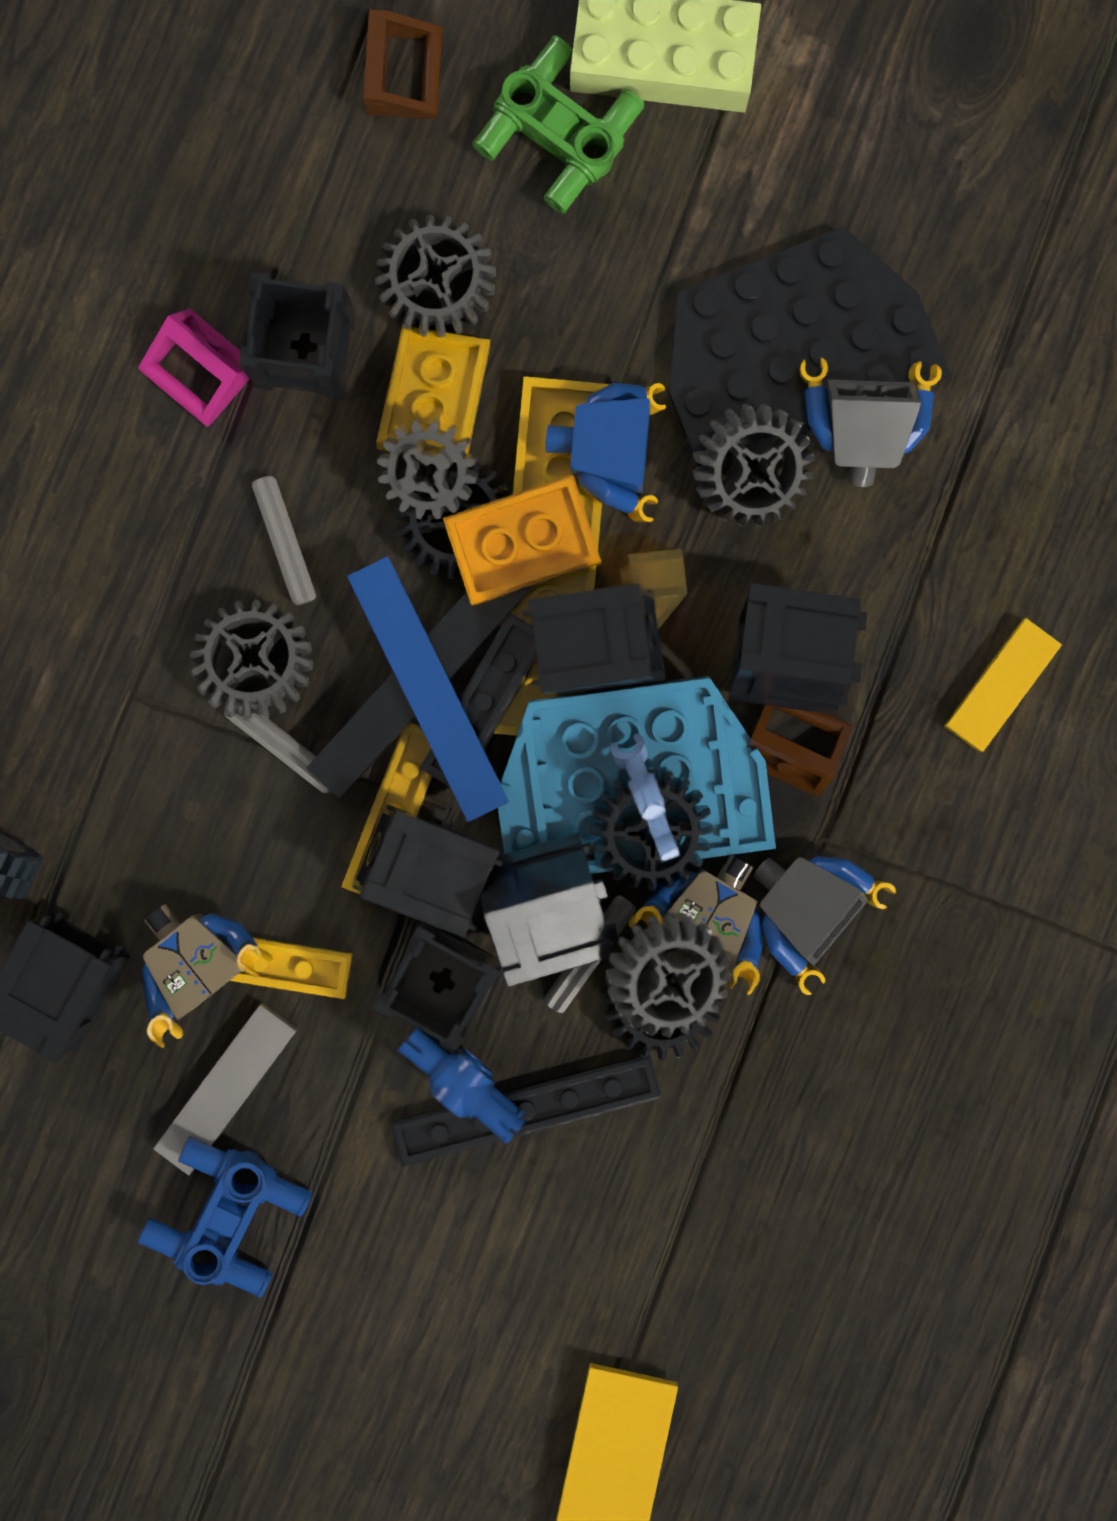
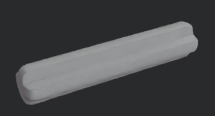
(283, 540)
(279, 744)
(573, 979)

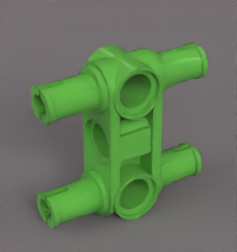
(558, 124)

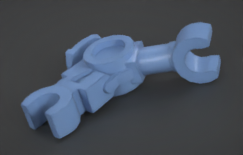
(646, 795)

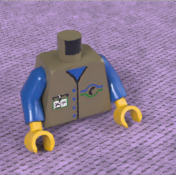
(721, 907)
(191, 965)

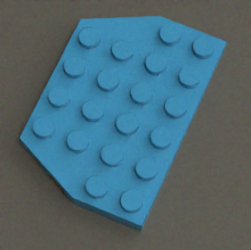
(567, 761)

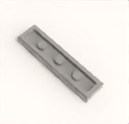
(228, 1084)

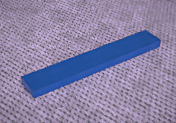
(428, 689)

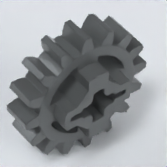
(417, 452)

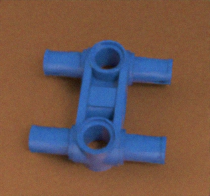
(463, 1084)
(224, 1217)

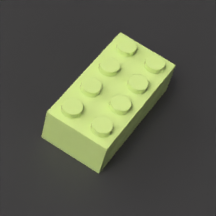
(667, 50)

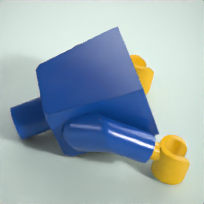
(611, 445)

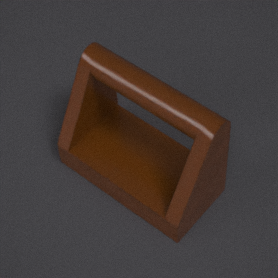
(382, 26)
(796, 763)

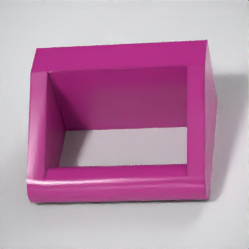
(207, 348)

